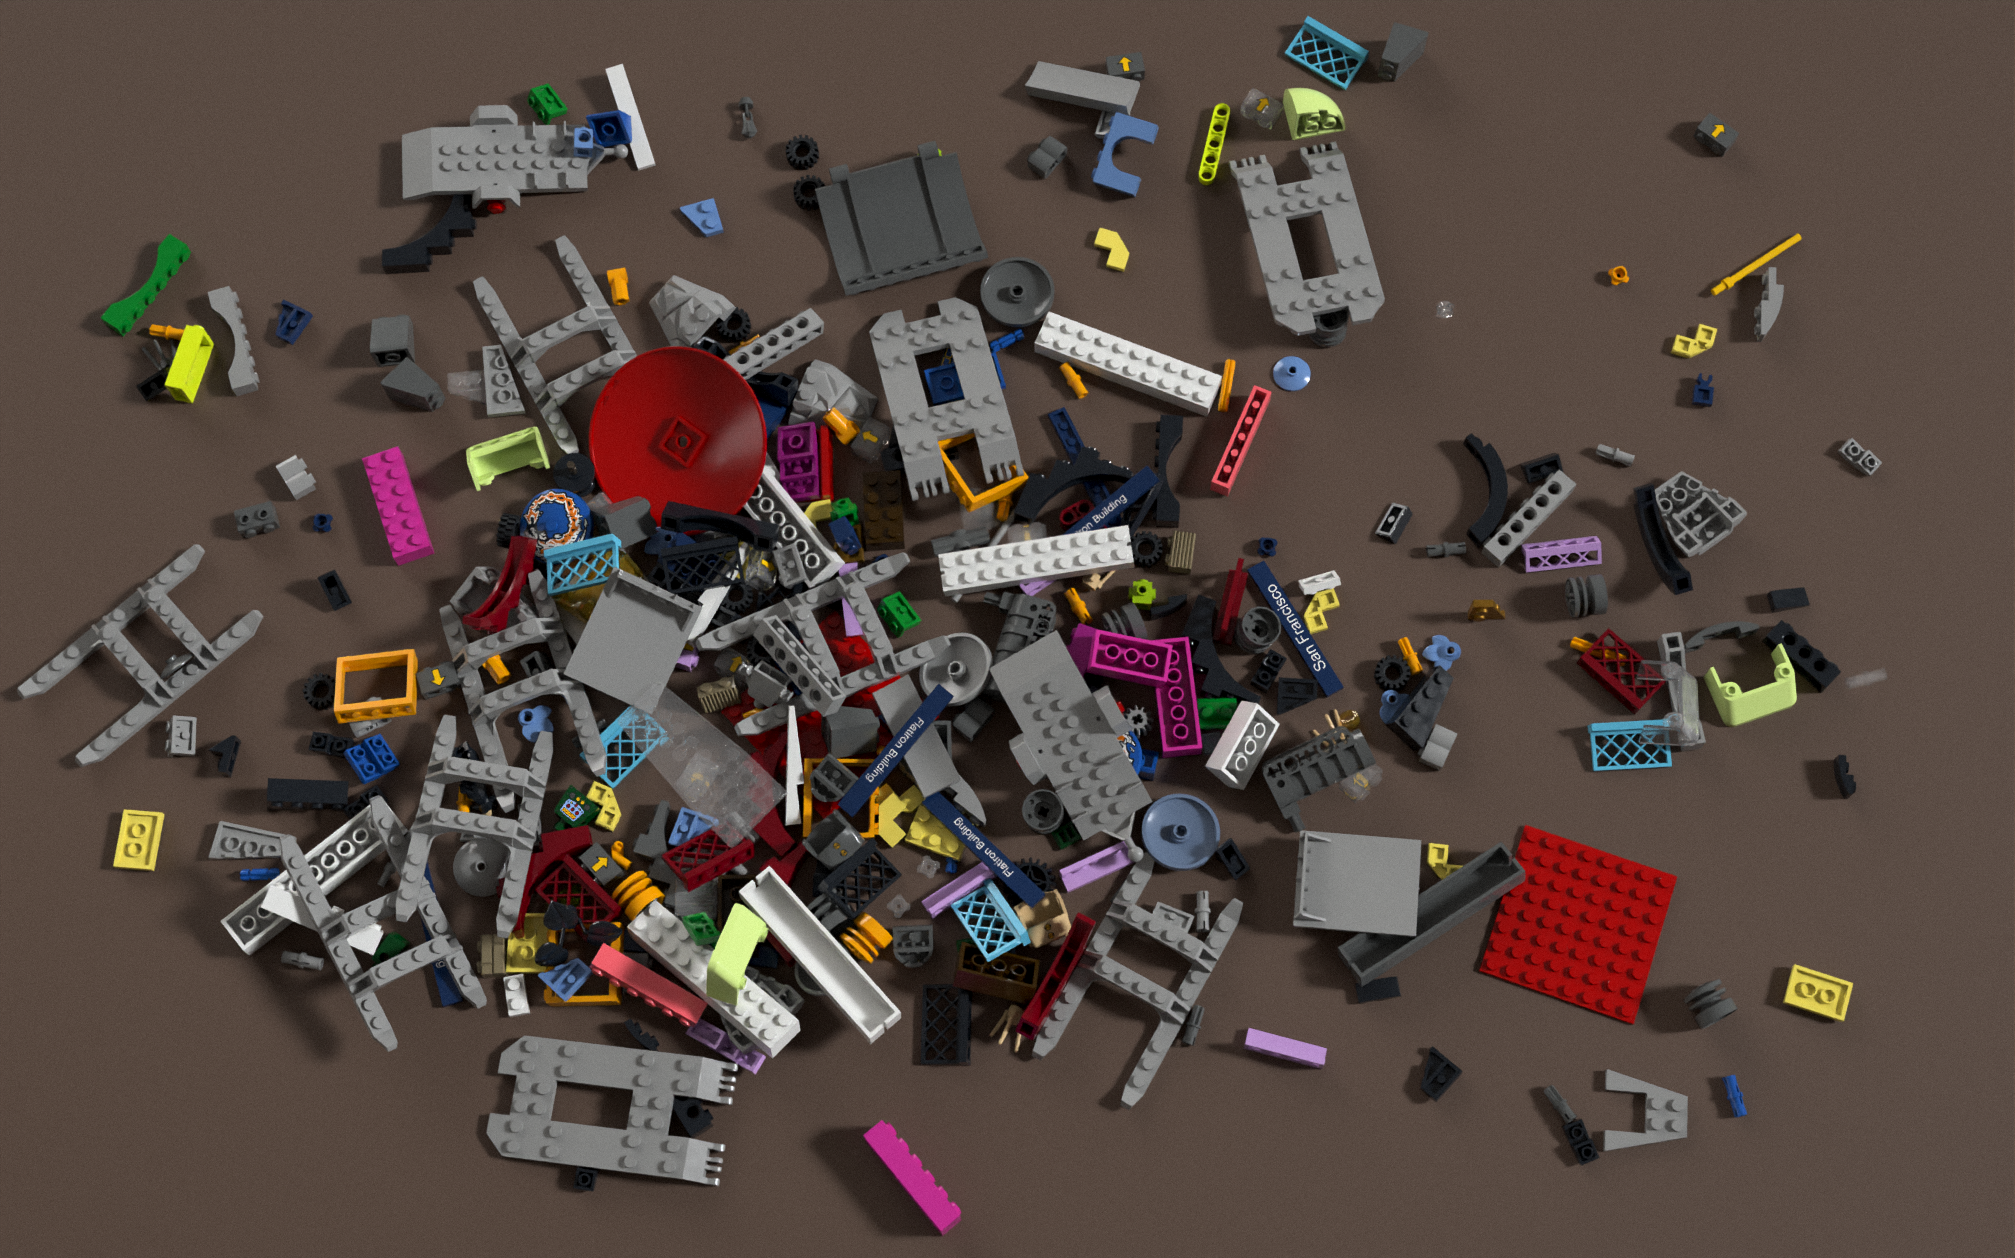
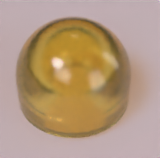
(1352, 723)

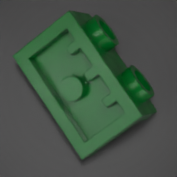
(546, 103)
(898, 614)
(1215, 712)
(701, 929)

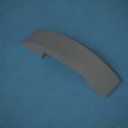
(1741, 630)

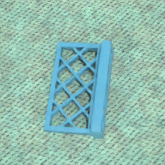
(1337, 42)
(577, 550)
(1624, 728)
(608, 737)
(1002, 909)

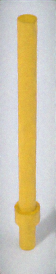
(1729, 282)

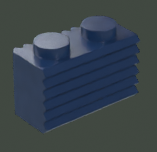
(845, 536)

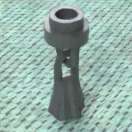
(749, 129)

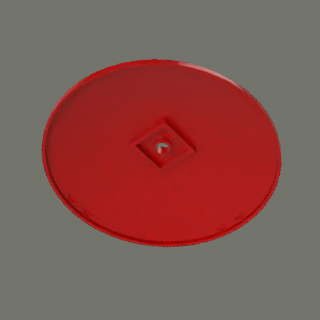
(658, 402)

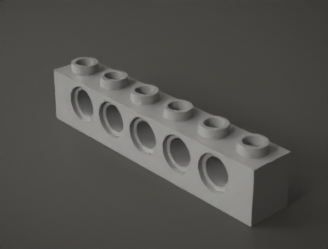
(784, 340)
(1499, 554)
(799, 665)

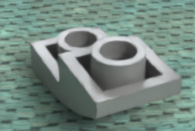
(1862, 460)

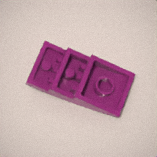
(799, 461)

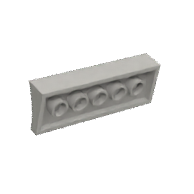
(1082, 88)
(928, 756)

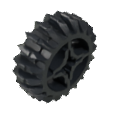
(1047, 884)

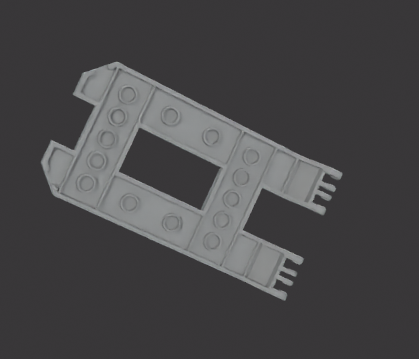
(1332, 196)
(922, 427)
(645, 1144)

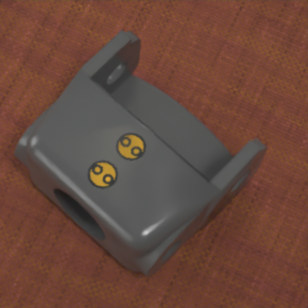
(833, 840)

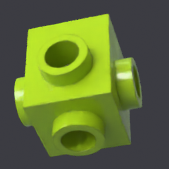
(1142, 594)

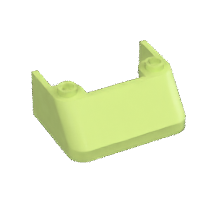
(506, 454)
(1739, 707)
(733, 954)

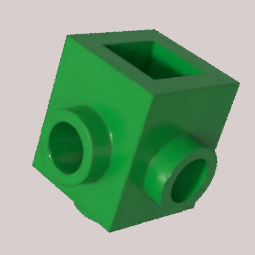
(845, 508)

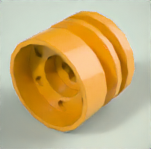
(636, 893)
(866, 937)

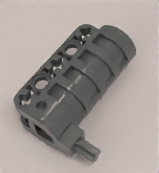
(1020, 628)
(1316, 770)

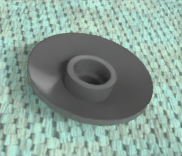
(174, 663)

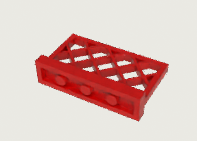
(825, 463)

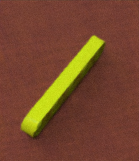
(1214, 136)

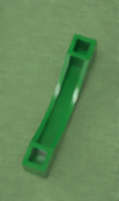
(123, 314)

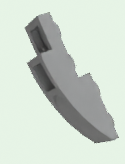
(1770, 304)
(967, 802)

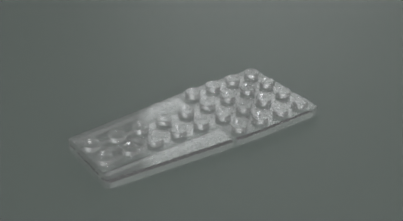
(701, 764)

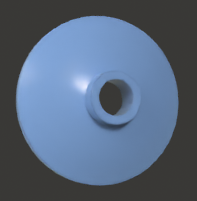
(1291, 381)

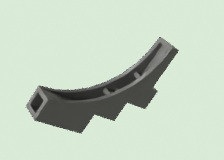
(655, 845)

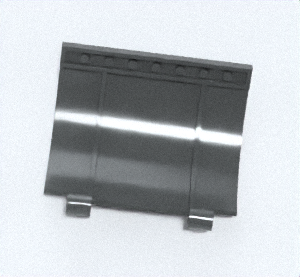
(899, 220)

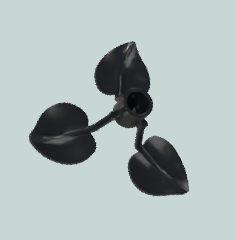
(565, 917)

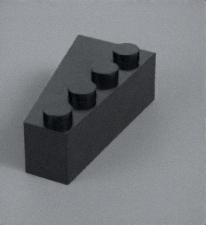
(1419, 711)
(306, 794)

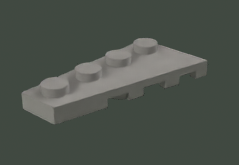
(501, 391)
(244, 842)

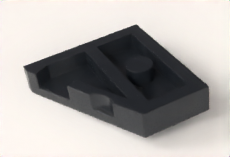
(1295, 693)
(1438, 1075)

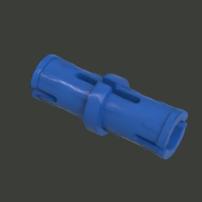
(1734, 1096)

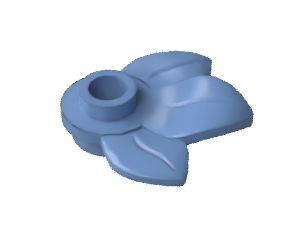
(658, 541)
(1439, 652)
(1388, 708)
(538, 722)

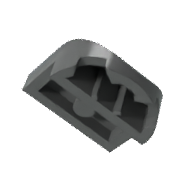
(831, 780)
(913, 944)

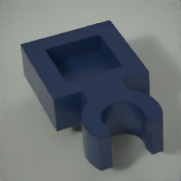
(1702, 392)

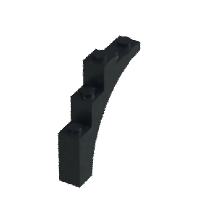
(439, 241)
(1064, 475)
(1205, 660)

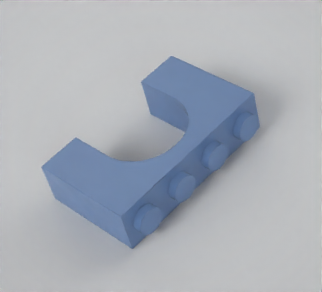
(1122, 128)

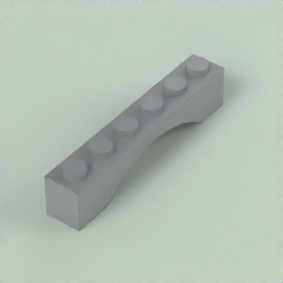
(241, 374)
(1672, 649)

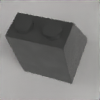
(1401, 51)
(392, 340)
(413, 387)
(627, 520)
(850, 731)

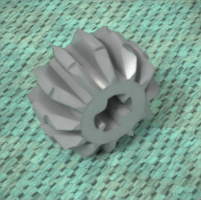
(1144, 724)

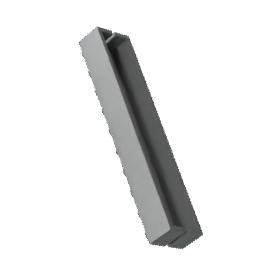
(1437, 912)

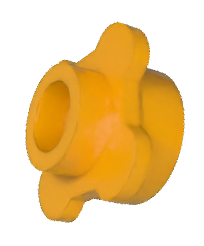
(1620, 270)

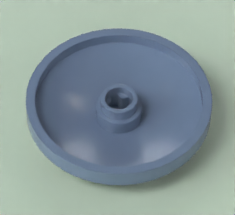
(1180, 832)

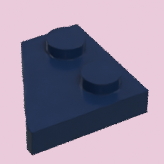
(292, 322)

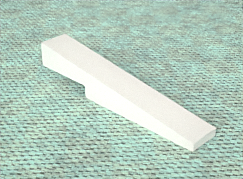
(626, 104)
(712, 598)
(794, 770)

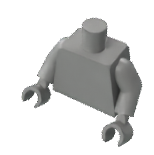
(766, 684)

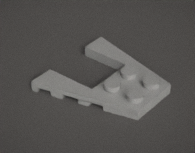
(1663, 1113)

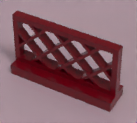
(1230, 605)
(1609, 681)
(715, 866)
(587, 884)

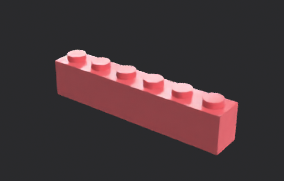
(1240, 440)
(648, 985)

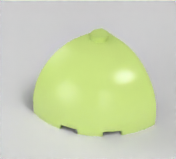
(1311, 113)

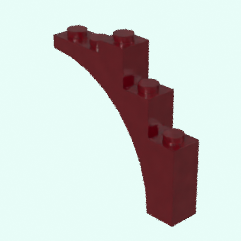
(506, 594)
(771, 826)
(553, 850)
(787, 871)
(1057, 977)

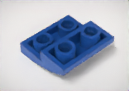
(371, 759)

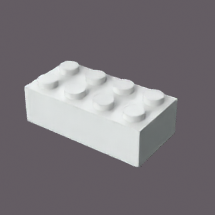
(1242, 745)

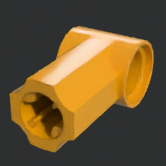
(618, 282)
(844, 429)
(497, 669)

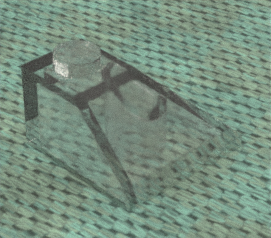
(982, 516)

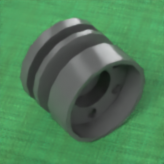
(1330, 328)
(1586, 595)
(1263, 623)
(1128, 624)
(1041, 800)
(831, 915)
(1710, 1003)

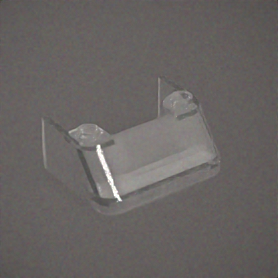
(1679, 727)

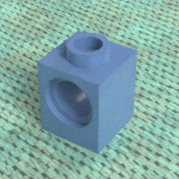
(583, 149)

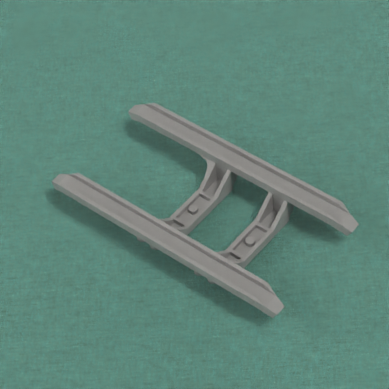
(527, 351)
(799, 612)
(157, 692)
(487, 708)
(514, 835)
(336, 930)
(1171, 1007)

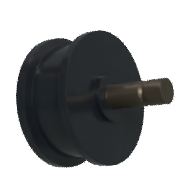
(575, 474)

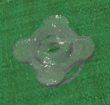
(1444, 309)
(934, 865)
(898, 900)

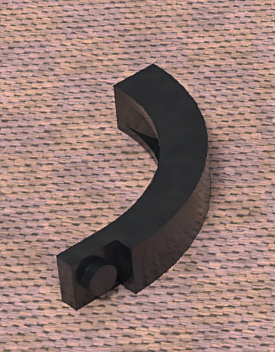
(1498, 489)
(1658, 547)

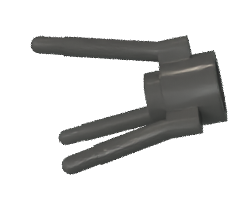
(165, 361)

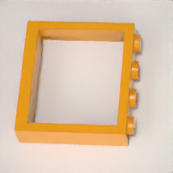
(959, 487)
(381, 708)
(808, 796)
(615, 993)

